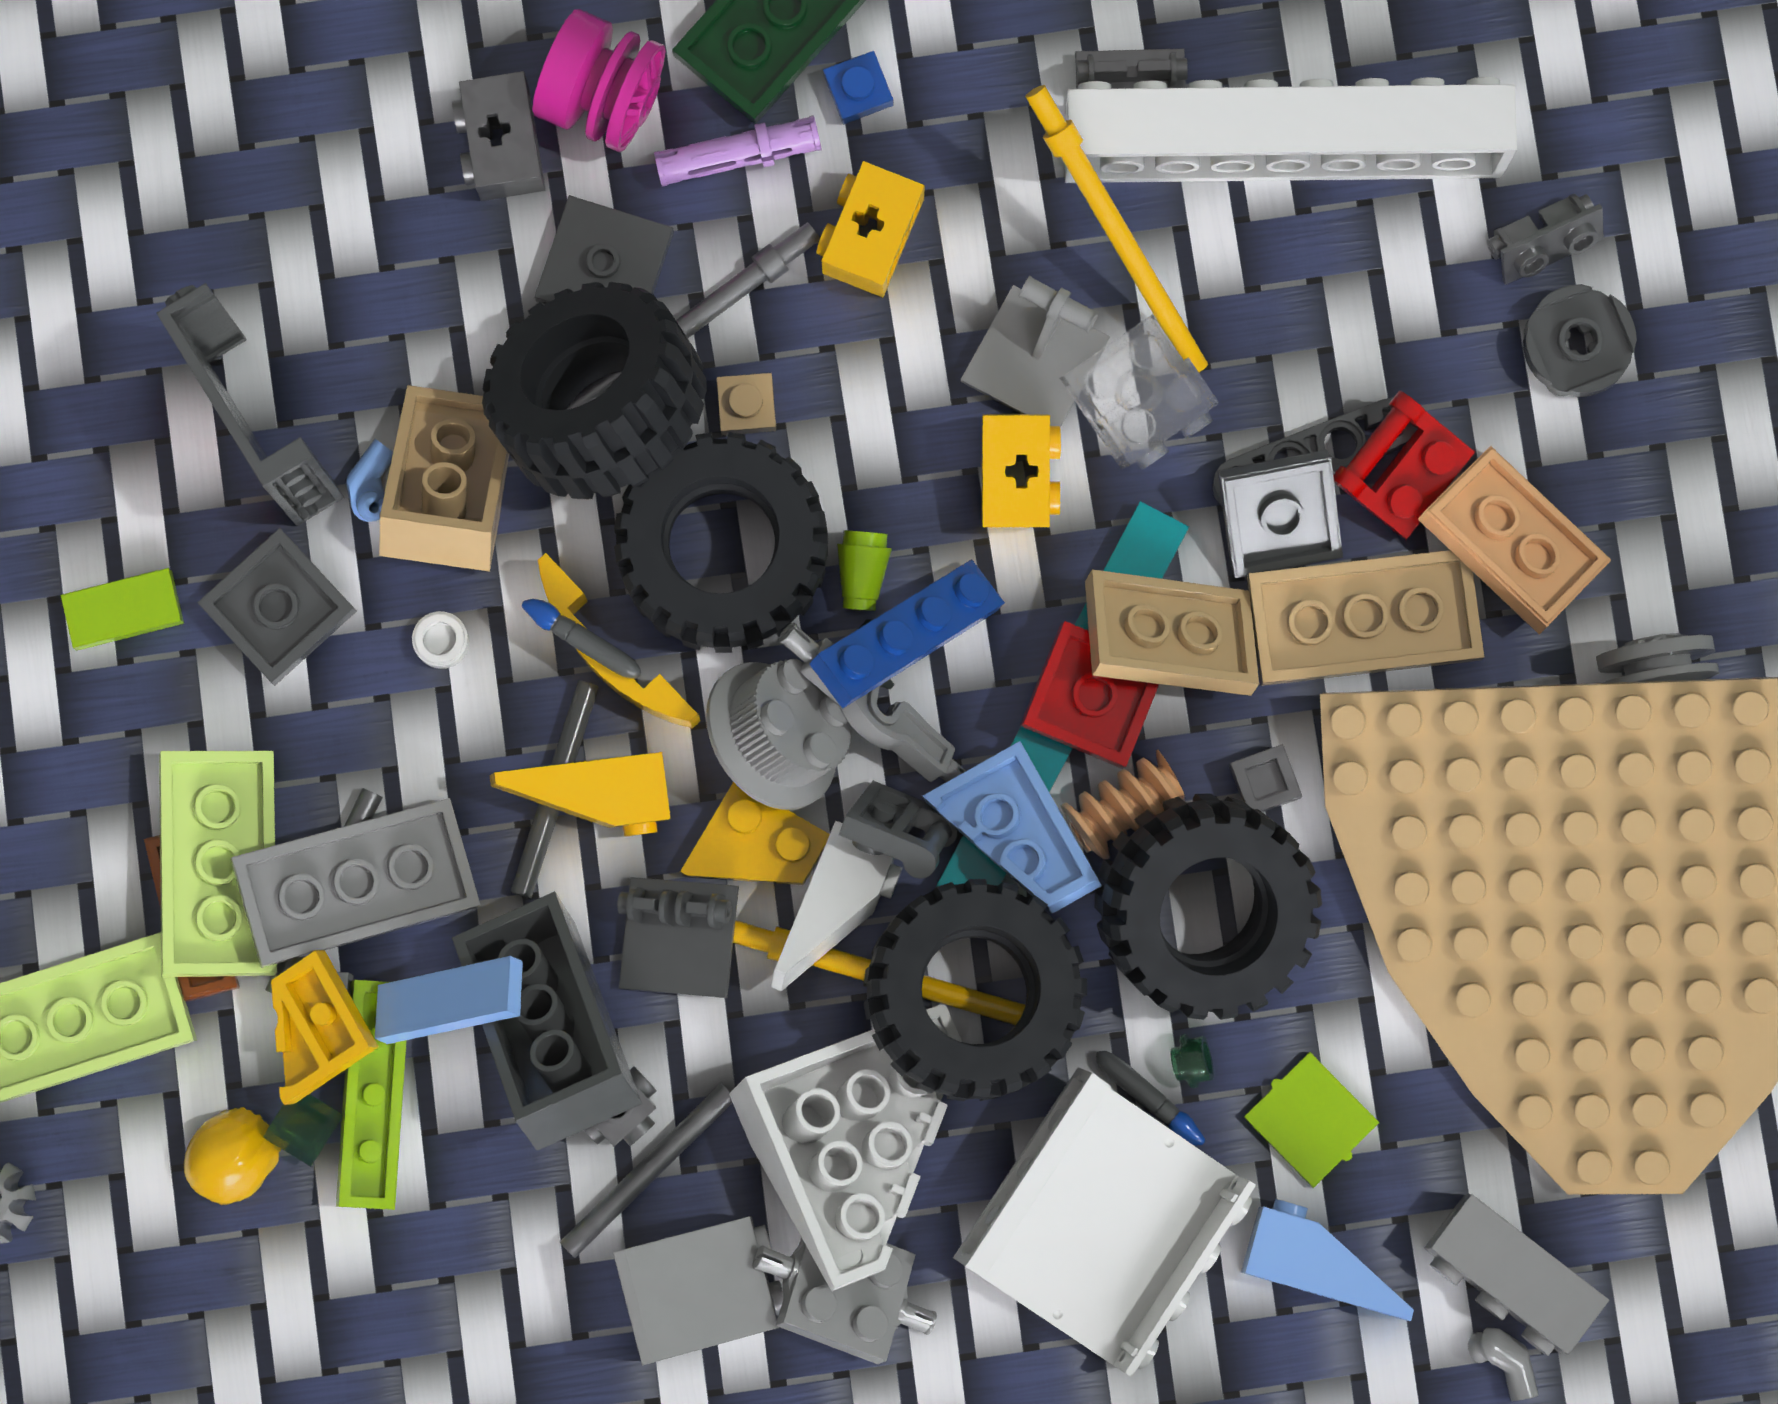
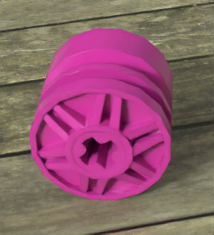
(588, 76)

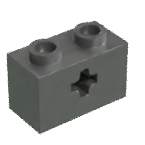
(495, 104)

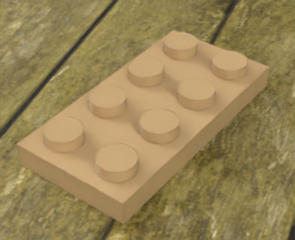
(1364, 617)

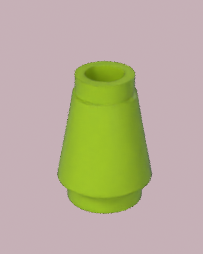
(862, 568)

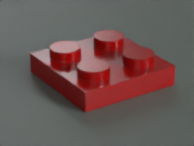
(1086, 710)

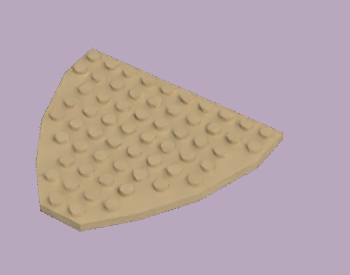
(1577, 905)

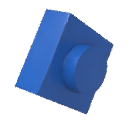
(858, 87)

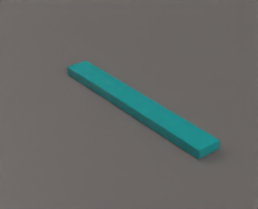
(1142, 551)

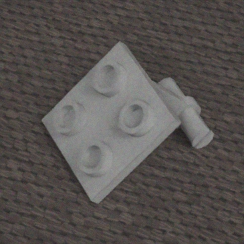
(1031, 346)

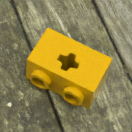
(870, 260)
(1002, 440)

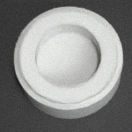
(440, 639)

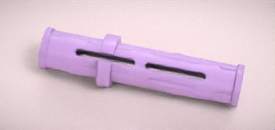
(738, 150)

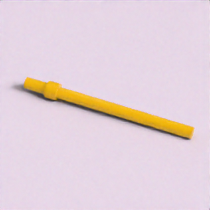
(1065, 142)
(855, 966)

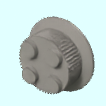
(776, 733)

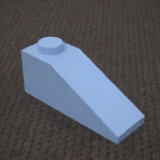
(1309, 1258)

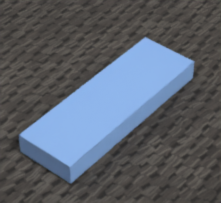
(449, 1000)

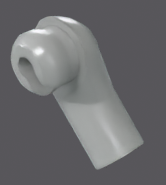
(1508, 1355)

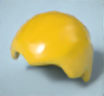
(230, 1156)

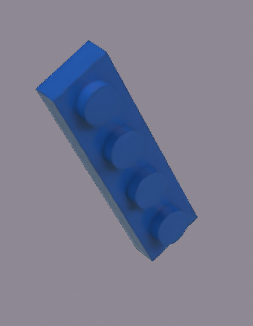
(906, 633)

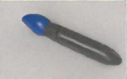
(579, 637)
(1149, 1097)

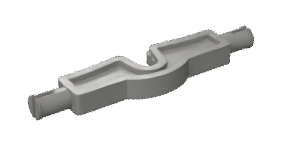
(897, 730)

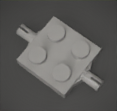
(851, 1318)

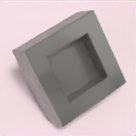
(1266, 779)

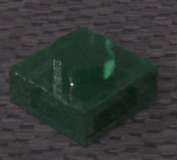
(303, 1128)

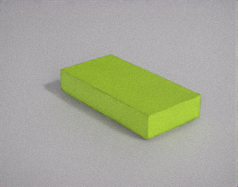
(122, 609)

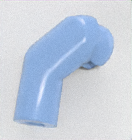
(365, 482)

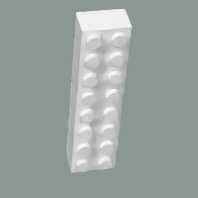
(1295, 131)

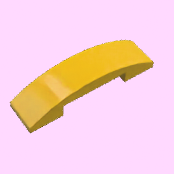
(657, 697)

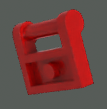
(1414, 476)

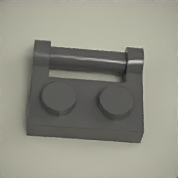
(882, 823)

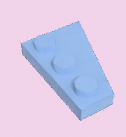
(1018, 826)

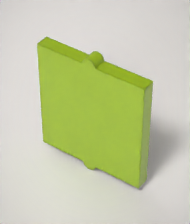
(1311, 1119)

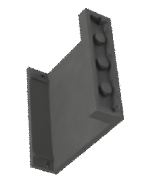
(203, 334)

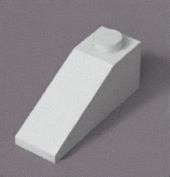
(836, 902)

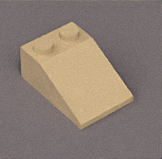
(443, 482)

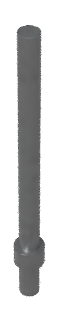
(767, 265)

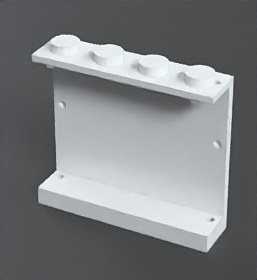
(1105, 1223)

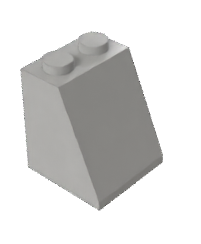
(698, 1289)

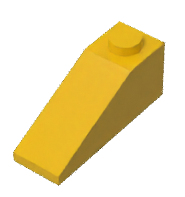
(602, 791)

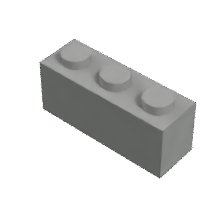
(1514, 1276)

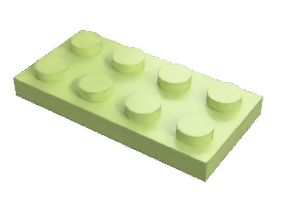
(209, 812)
(88, 1017)

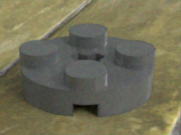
(1591, 312)

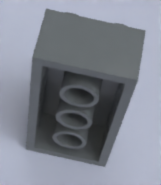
(562, 1050)

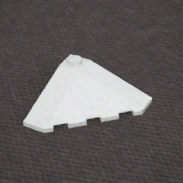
(842, 1146)

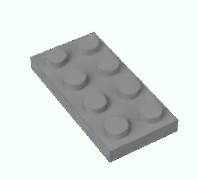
(355, 882)

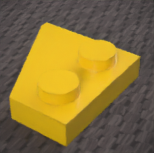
(755, 843)
(316, 1026)

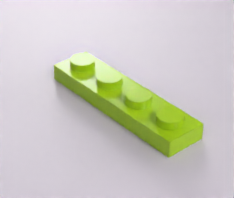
(371, 1116)

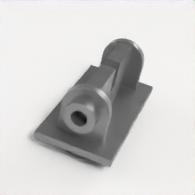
(1128, 67)
(1569, 229)

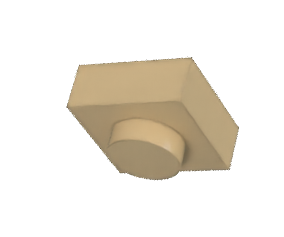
(746, 403)

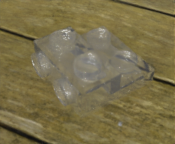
(1140, 394)

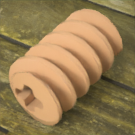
(1118, 808)

